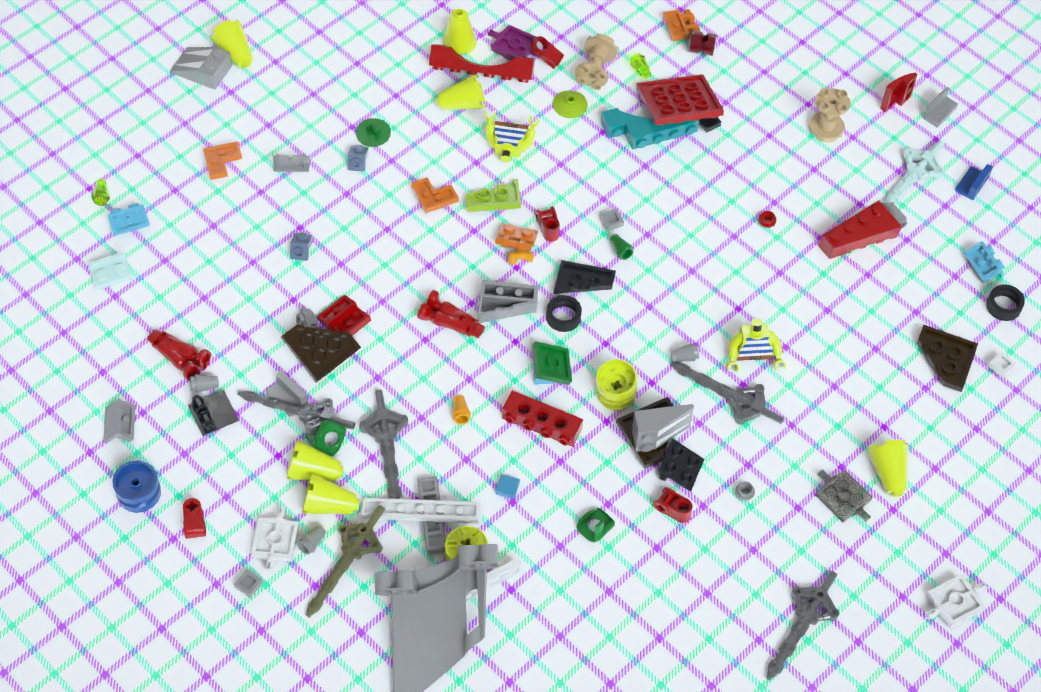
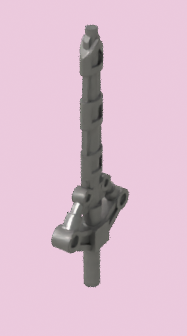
(737, 397)
(305, 413)
(386, 436)
(806, 615)

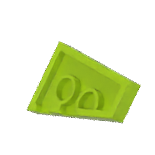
(498, 198)

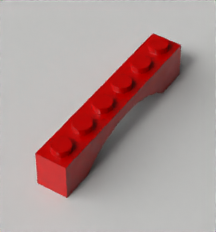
(446, 57)

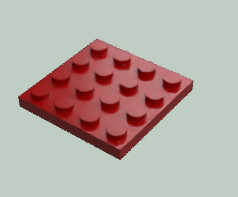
(679, 99)

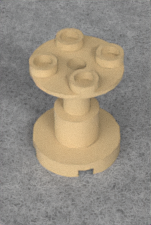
(600, 51)
(827, 123)

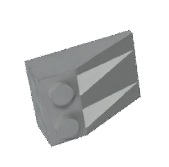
(203, 65)
(658, 425)

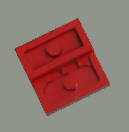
(898, 91)
(344, 316)

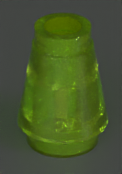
(640, 65)
(100, 193)

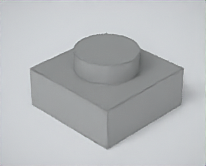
(611, 219)
(248, 583)

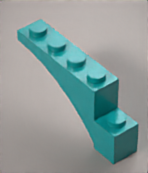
(642, 130)

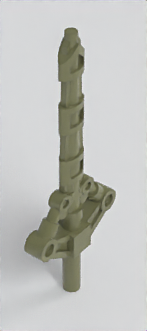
(351, 551)

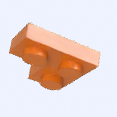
(217, 157)
(433, 199)

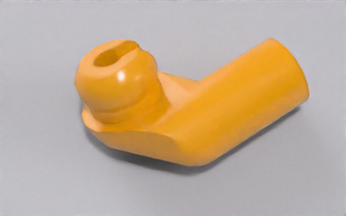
(513, 256)

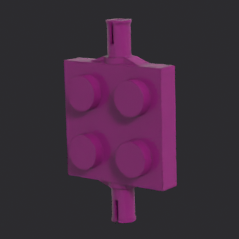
(512, 42)

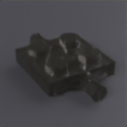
(843, 496)

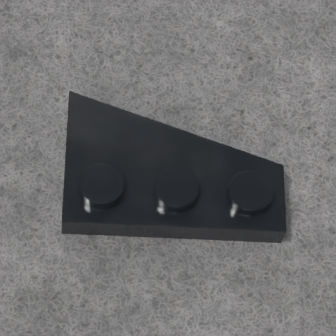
(582, 278)

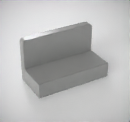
(940, 108)
(287, 391)
(119, 421)

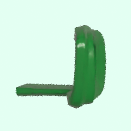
(324, 428)
(601, 529)

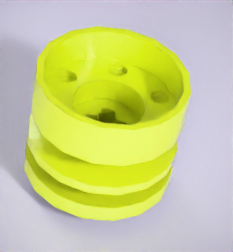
(612, 376)
(463, 536)

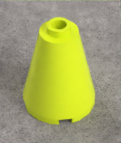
(459, 32)
(232, 38)
(463, 95)
(309, 460)
(891, 465)
(328, 498)

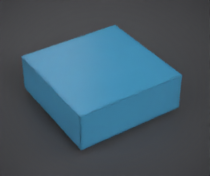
(507, 486)

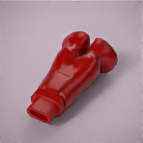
(449, 316)
(180, 353)

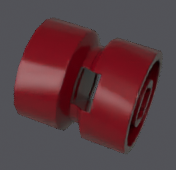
(702, 43)

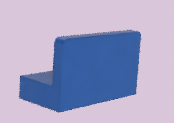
(973, 181)

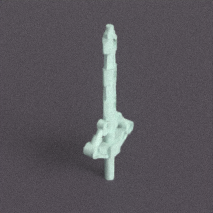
(915, 171)

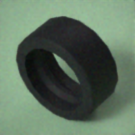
(1010, 292)
(563, 301)

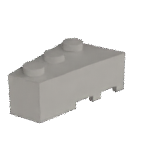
(506, 300)

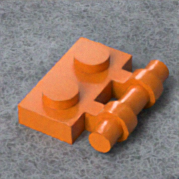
(676, 24)
(516, 237)

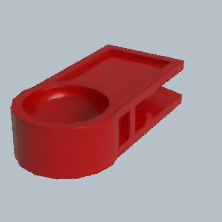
(549, 54)

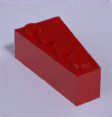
(863, 229)

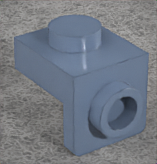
(357, 158)
(300, 246)

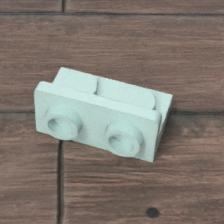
(110, 271)

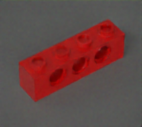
(538, 410)

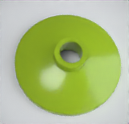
(570, 104)

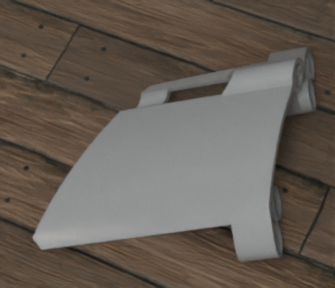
(432, 614)

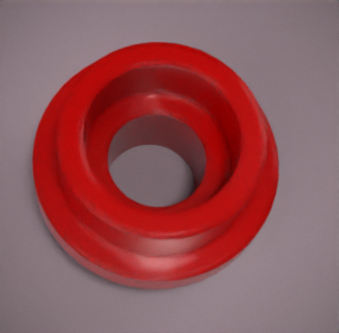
(767, 215)

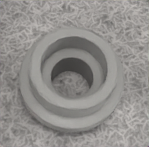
(745, 486)

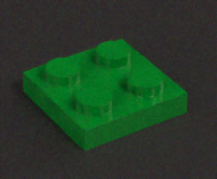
(551, 363)

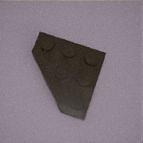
(319, 348)
(947, 355)
(625, 425)

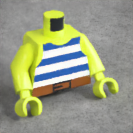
(510, 138)
(754, 343)

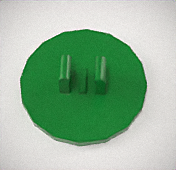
(373, 132)

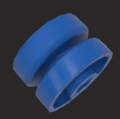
(136, 486)

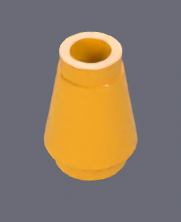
(461, 412)

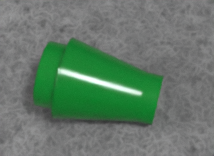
(622, 248)

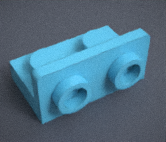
(128, 219)
(983, 261)

